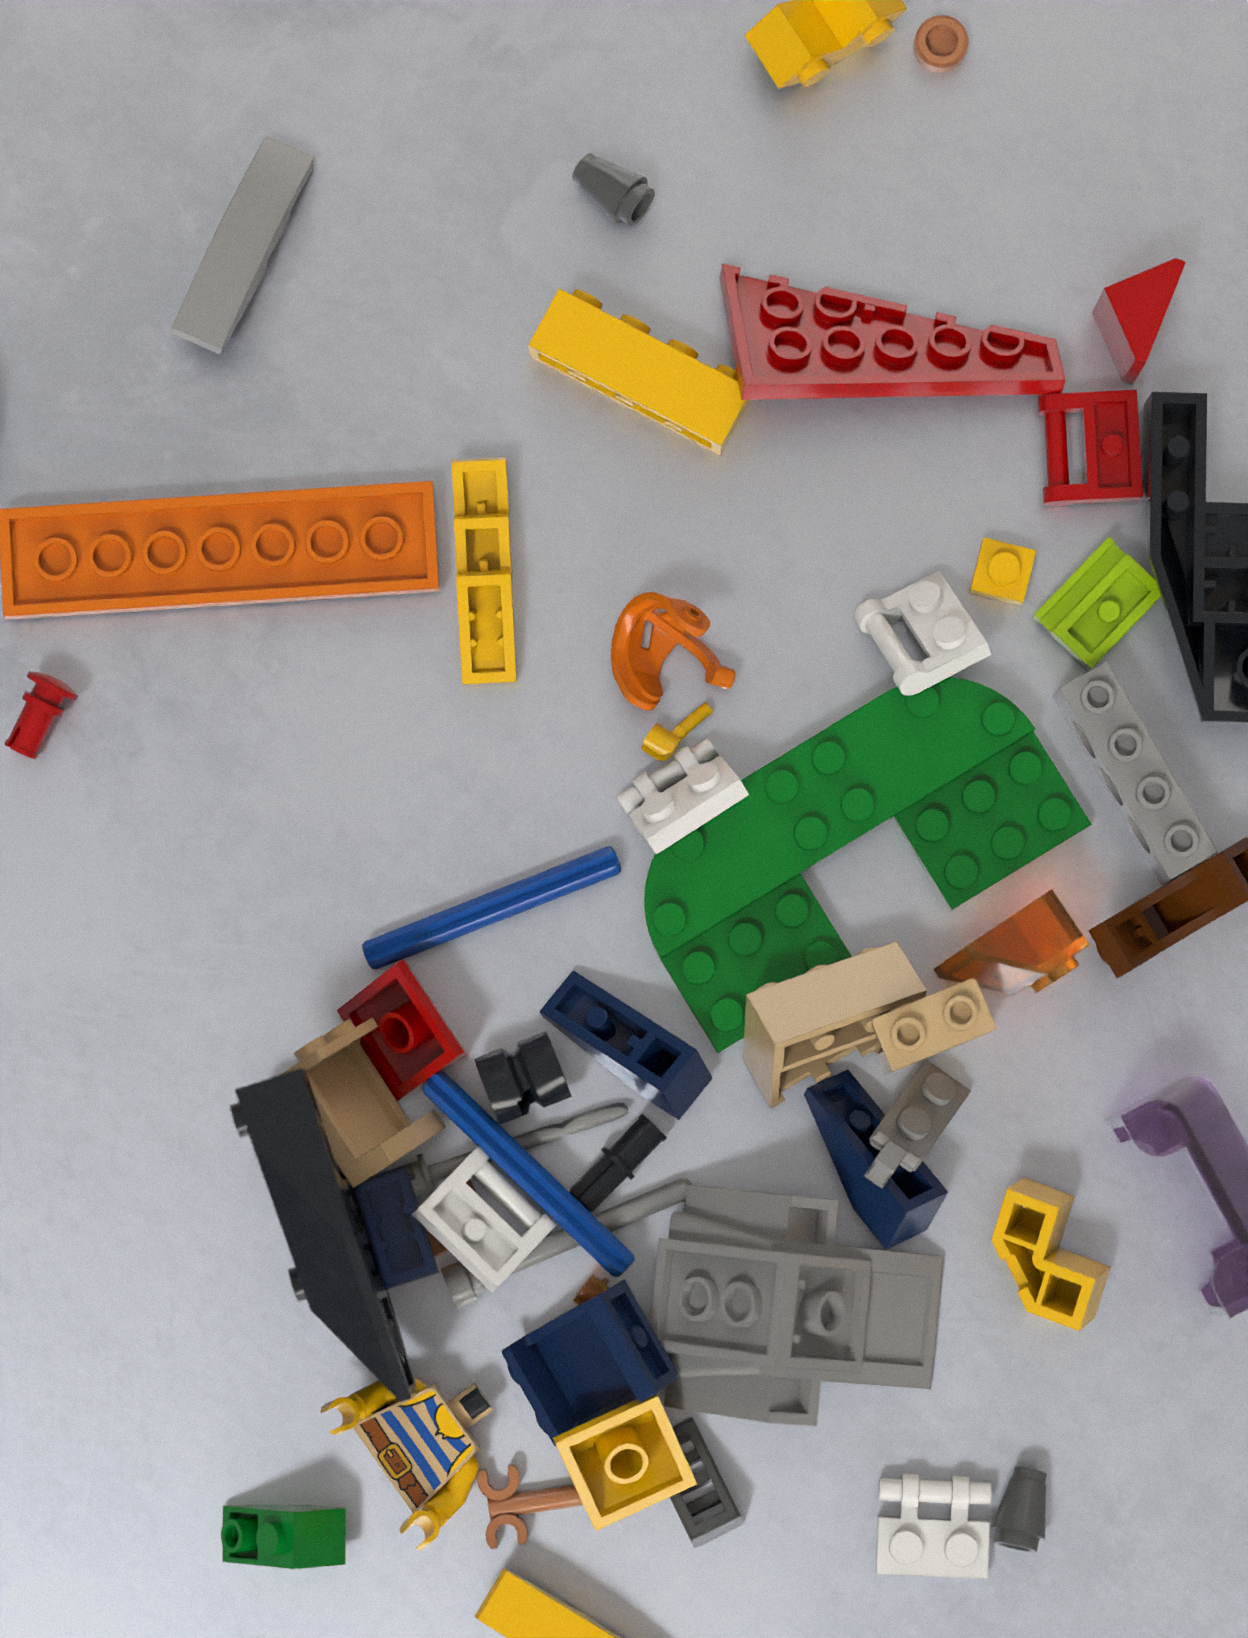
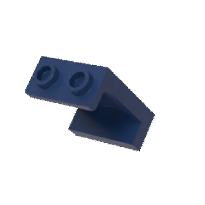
(590, 1361)

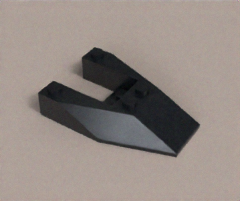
(1197, 556)
(323, 1225)

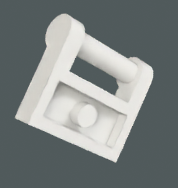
(937, 624)
(474, 1229)

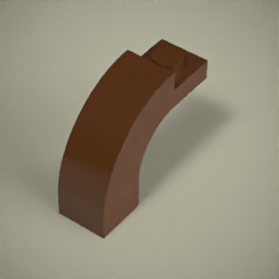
(1174, 910)

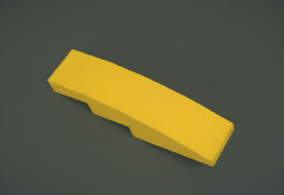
(484, 570)
(526, 1611)

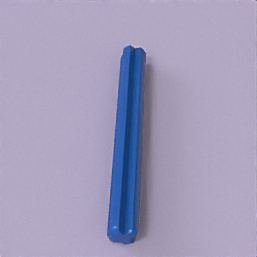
(491, 907)
(528, 1173)

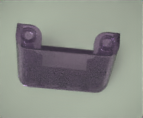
(1195, 1118)

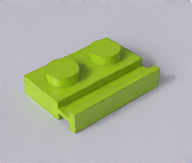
(1098, 604)

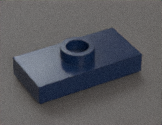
(394, 1233)

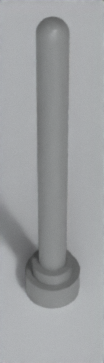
(465, 1286)

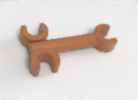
(506, 1505)

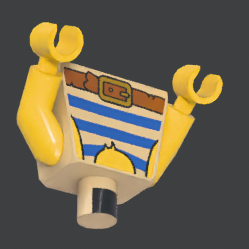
(419, 1446)

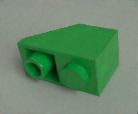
(284, 1535)

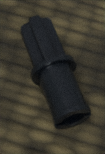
(617, 1163)

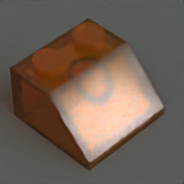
(1024, 950)

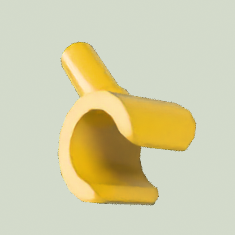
(662, 743)

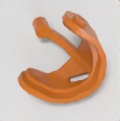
(638, 667)

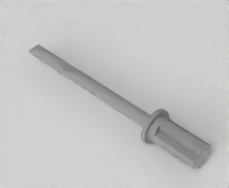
(423, 1175)

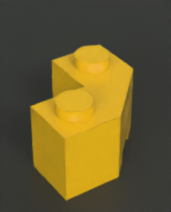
(807, 37)
(1050, 1279)

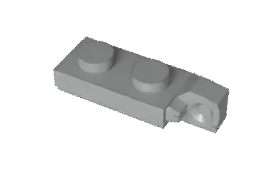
(915, 1122)

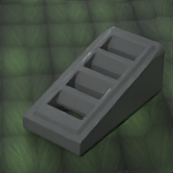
(719, 1524)

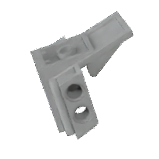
(769, 1307)

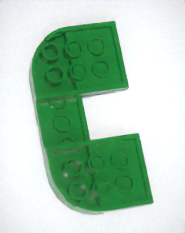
(944, 763)

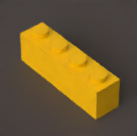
(639, 370)

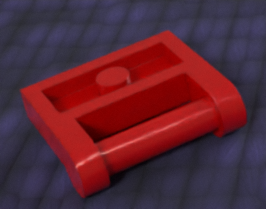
(1109, 447)

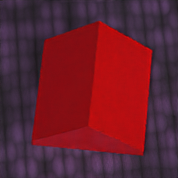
(1132, 315)
(410, 1033)

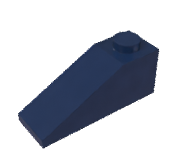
(628, 1044)
(846, 1123)

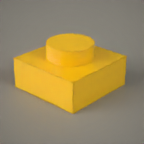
(1002, 571)

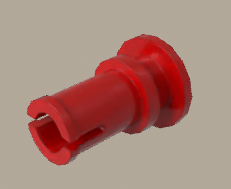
(38, 713)

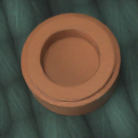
(941, 44)

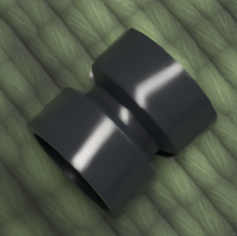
(522, 1078)

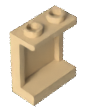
(931, 1025)
(356, 1105)

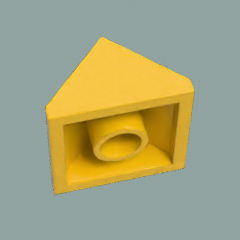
(625, 1461)

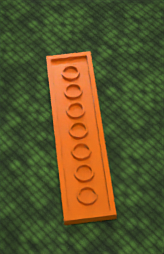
(218, 550)

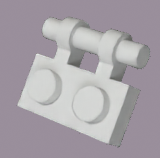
(681, 795)
(933, 1545)

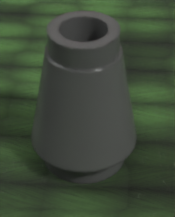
(614, 189)
(1022, 1511)

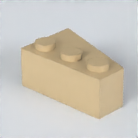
(823, 1016)

